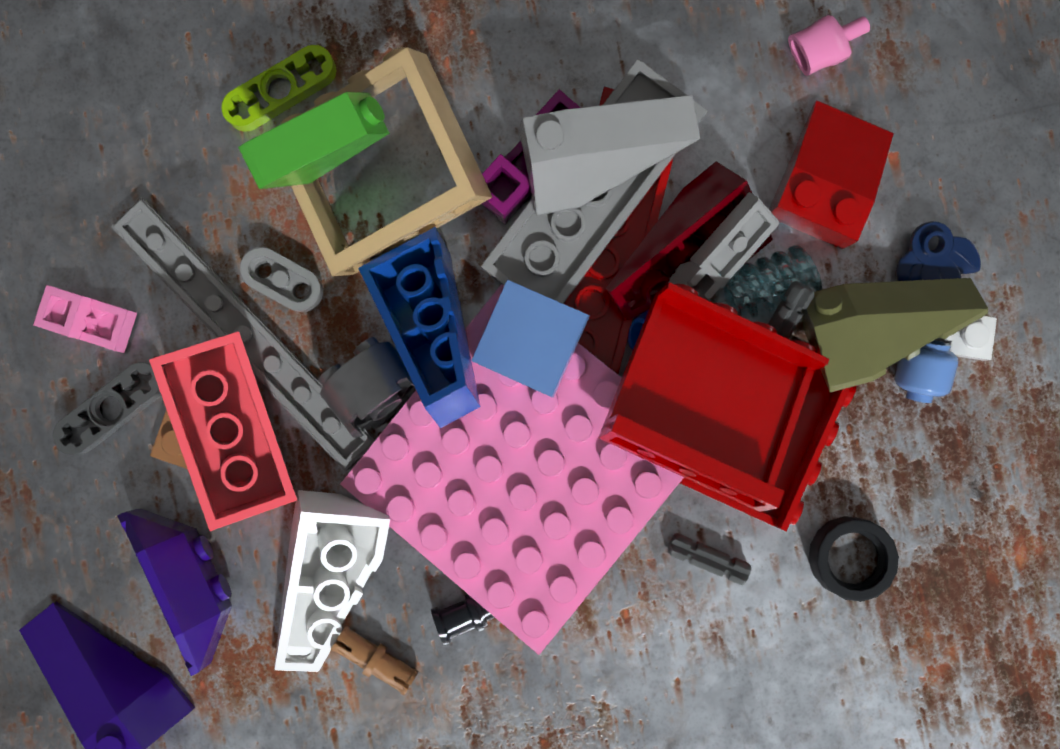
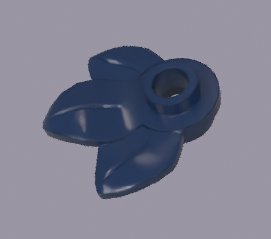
(947, 261)

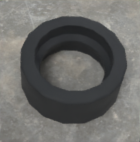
(886, 558)

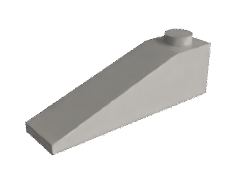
(596, 148)

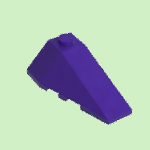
(101, 685)

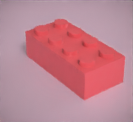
(223, 430)

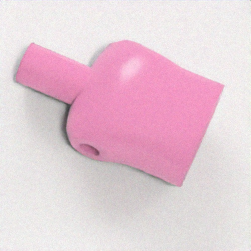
(825, 43)

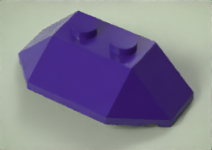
(183, 582)

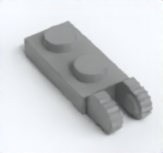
(727, 247)

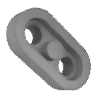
(282, 281)

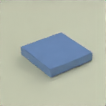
(530, 338)

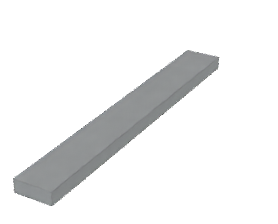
(227, 313)

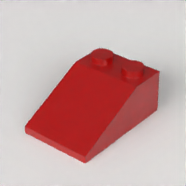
(832, 176)

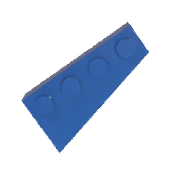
(424, 317)

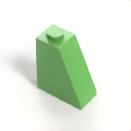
(315, 141)

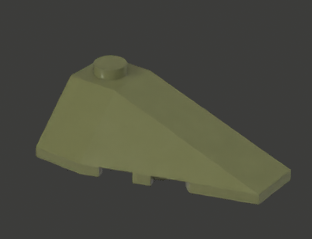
(881, 322)

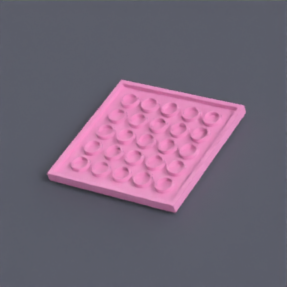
(516, 493)

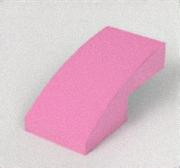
(85, 319)

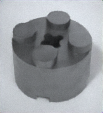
(367, 387)

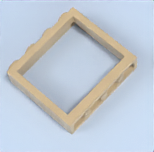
(470, 183)

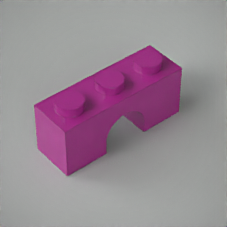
(508, 174)

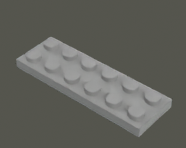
(559, 248)

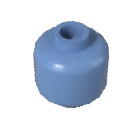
(928, 373)

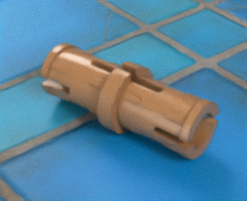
(374, 660)

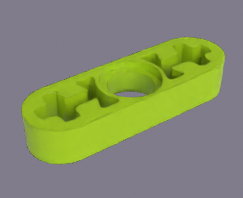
(261, 82)

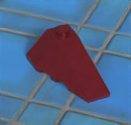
(677, 237)

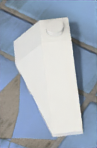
(328, 562)

